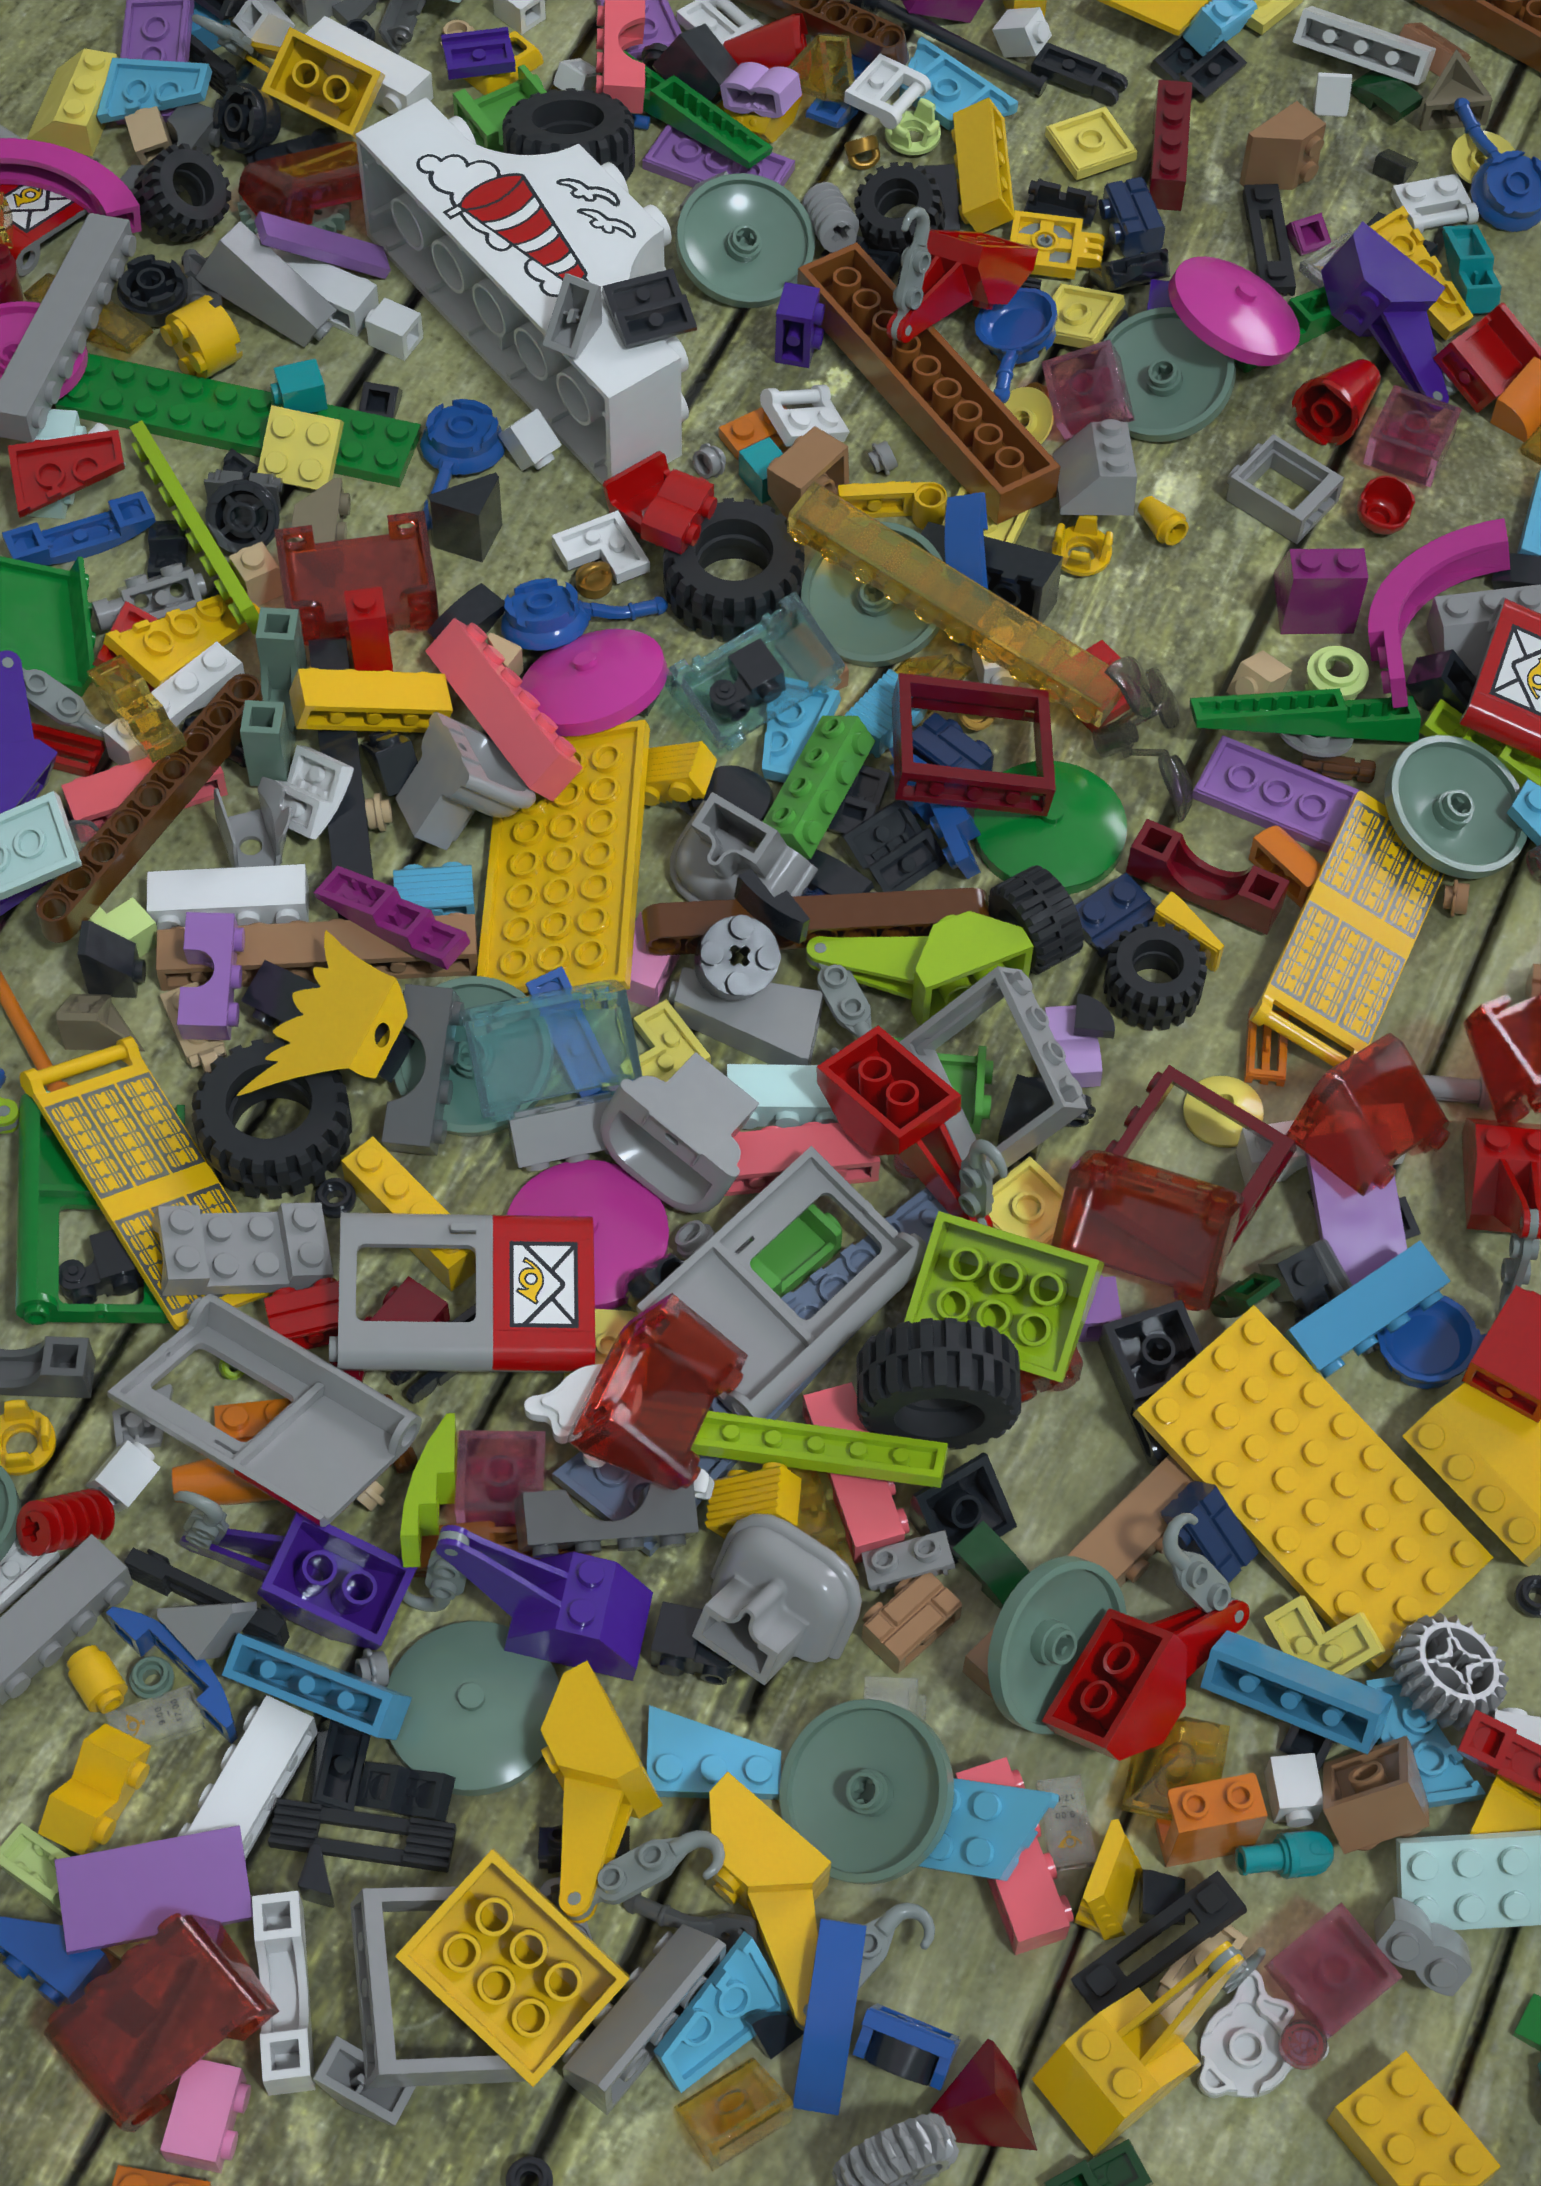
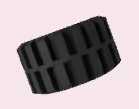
(200, 179)
(892, 188)
(1044, 911)
(1160, 950)

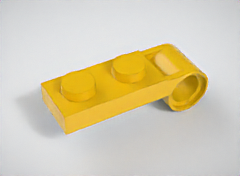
(897, 499)

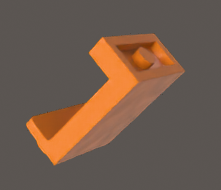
(1211, 1819)

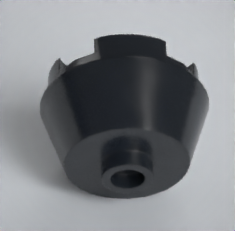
(247, 118)
(152, 289)
(242, 515)

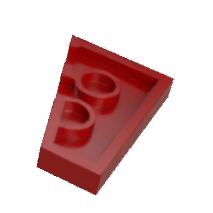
(62, 466)

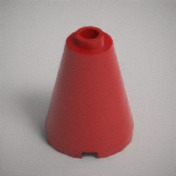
(771, 44)
(1336, 401)

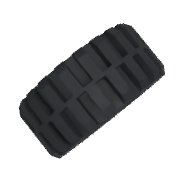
(569, 118)
(730, 606)
(273, 1163)
(939, 1382)

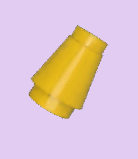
(1164, 521)

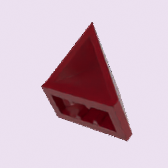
(987, 2103)

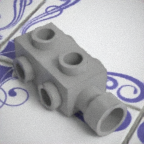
(157, 592)

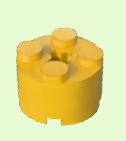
(202, 338)

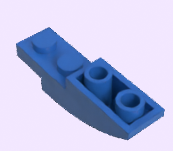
(953, 824)

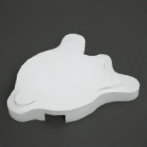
(563, 1405)
(1242, 2044)

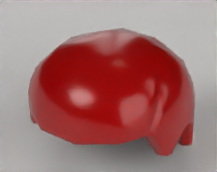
(1385, 505)

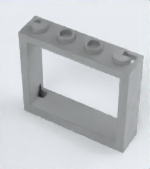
(1046, 1052)
(374, 2000)

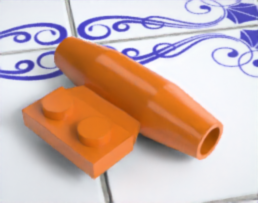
(215, 1482)

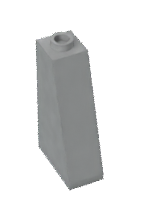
(266, 287)
(773, 1025)

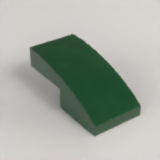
(1386, 92)
(1243, 1295)
(990, 1563)
(1112, 2168)

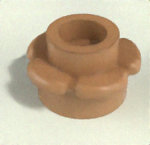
(1456, 898)

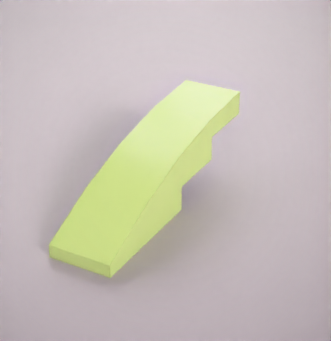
(32, 1864)

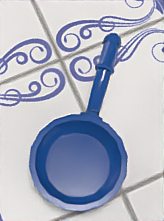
(1506, 184)
(1017, 332)
(460, 442)
(552, 615)
(1432, 1345)

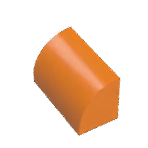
(1519, 406)
(1282, 855)

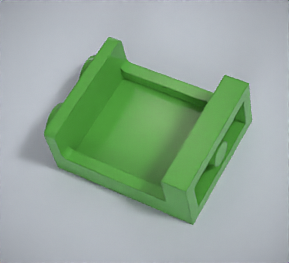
(487, 113)
(968, 1078)
(798, 1250)

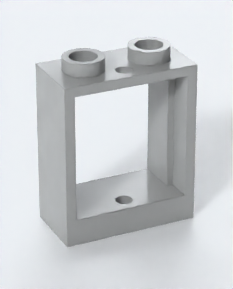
(1298, 467)

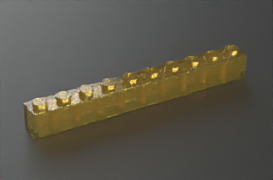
(954, 603)

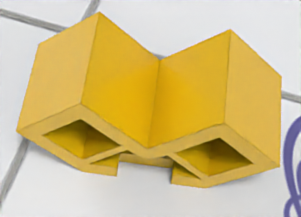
(103, 1781)

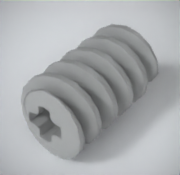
(831, 216)

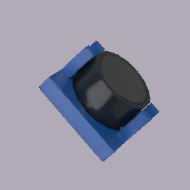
(906, 2046)

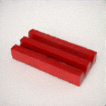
(71, 745)

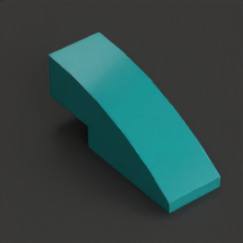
(1472, 267)

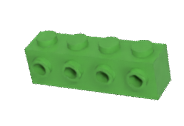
(819, 782)

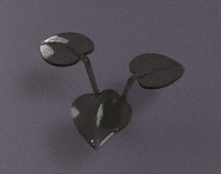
(1140, 691)

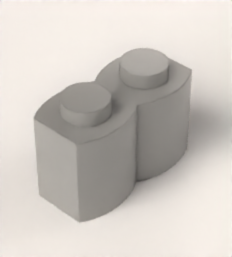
(1427, 1947)

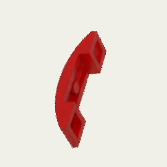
(1502, 1752)

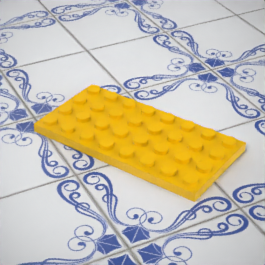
(570, 870)
(1312, 1482)

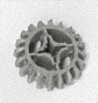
(1454, 1663)
(900, 2155)

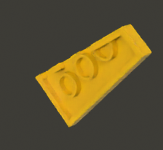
(1450, 311)
(170, 643)

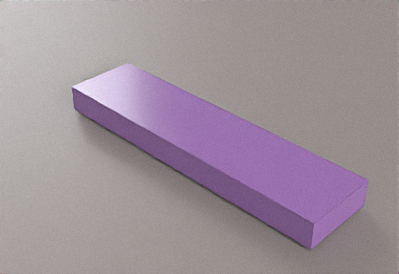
(322, 245)

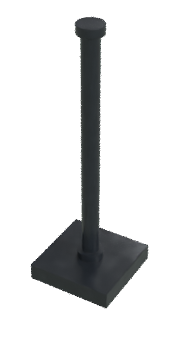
(956, 42)

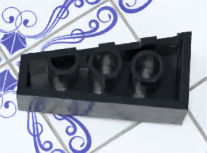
(1014, 572)
(273, 1003)

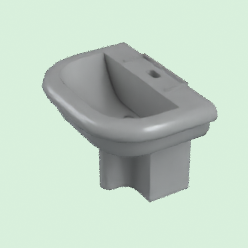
(454, 778)
(717, 850)
(679, 1133)
(777, 1598)

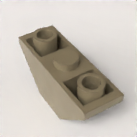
(325, 512)

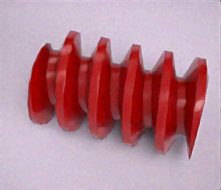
(64, 1521)

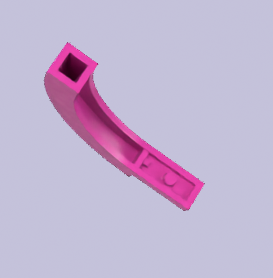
(69, 175)
(1421, 577)

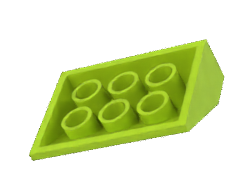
(1008, 1283)

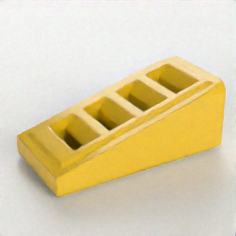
(1176, 912)

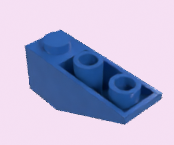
(41, 1953)

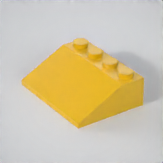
(1489, 1461)
(513, 1967)

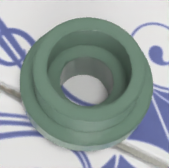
(147, 1667)

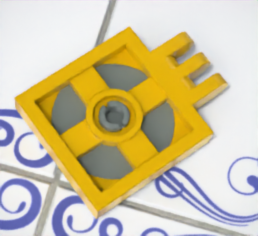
(1059, 243)

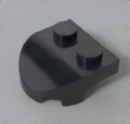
(1131, 271)
(738, 787)

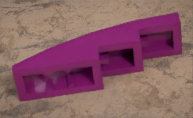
(388, 916)

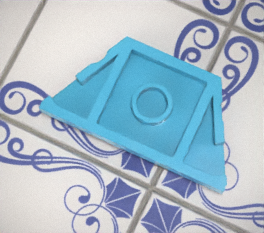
(954, 84)
(989, 1829)

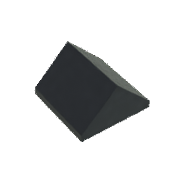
(697, 61)
(466, 517)
(963, 1502)

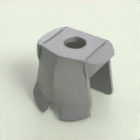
(265, 825)

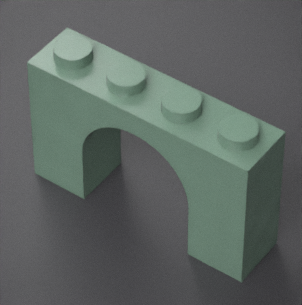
(269, 725)

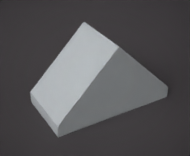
(575, 316)
(208, 1628)
(343, 2078)

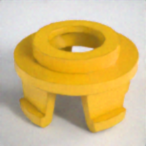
(1087, 535)
(19, 1419)

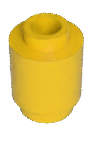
(96, 1679)

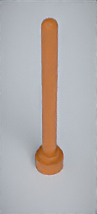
(25, 1032)

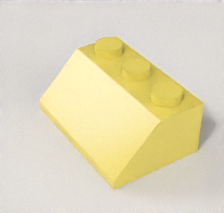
(72, 103)

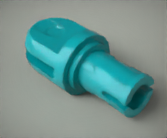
(1289, 1854)

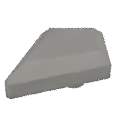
(135, 1429)

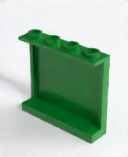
(48, 620)

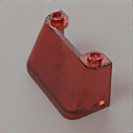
(302, 182)
(1370, 1115)
(1149, 1223)
(657, 1393)

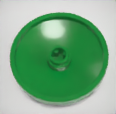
(1074, 842)

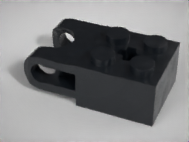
(1127, 1347)

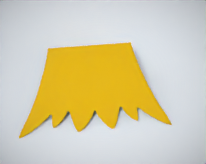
(337, 1021)

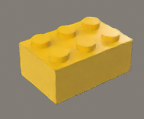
(1410, 2132)

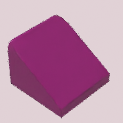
(1308, 234)

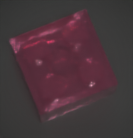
(1087, 388)
(1412, 436)
(495, 1471)
(1333, 1971)

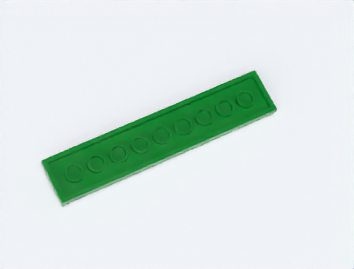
(230, 416)

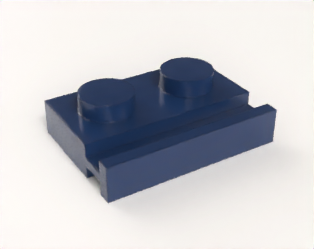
(1112, 911)

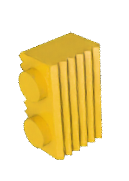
(678, 772)
(762, 1491)

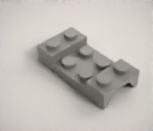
(241, 1249)

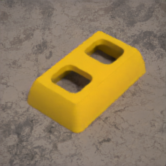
(530, 57)

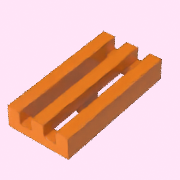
(1265, 1074)

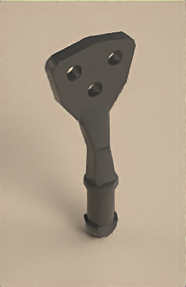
(712, 1925)

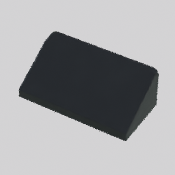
(336, 1766)

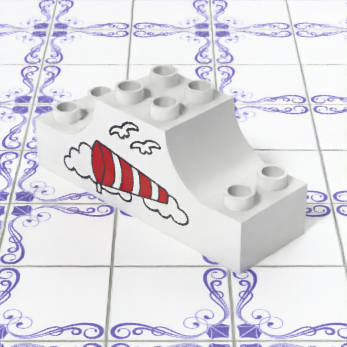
(490, 251)

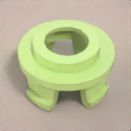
(921, 121)
(1326, 659)

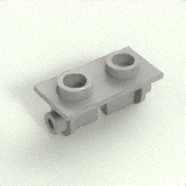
(908, 1559)

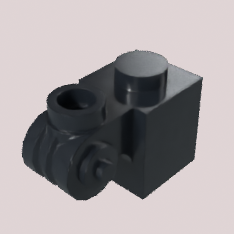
(756, 680)
(108, 1274)
(1300, 1279)
(679, 1653)

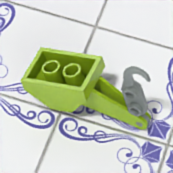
(919, 968)

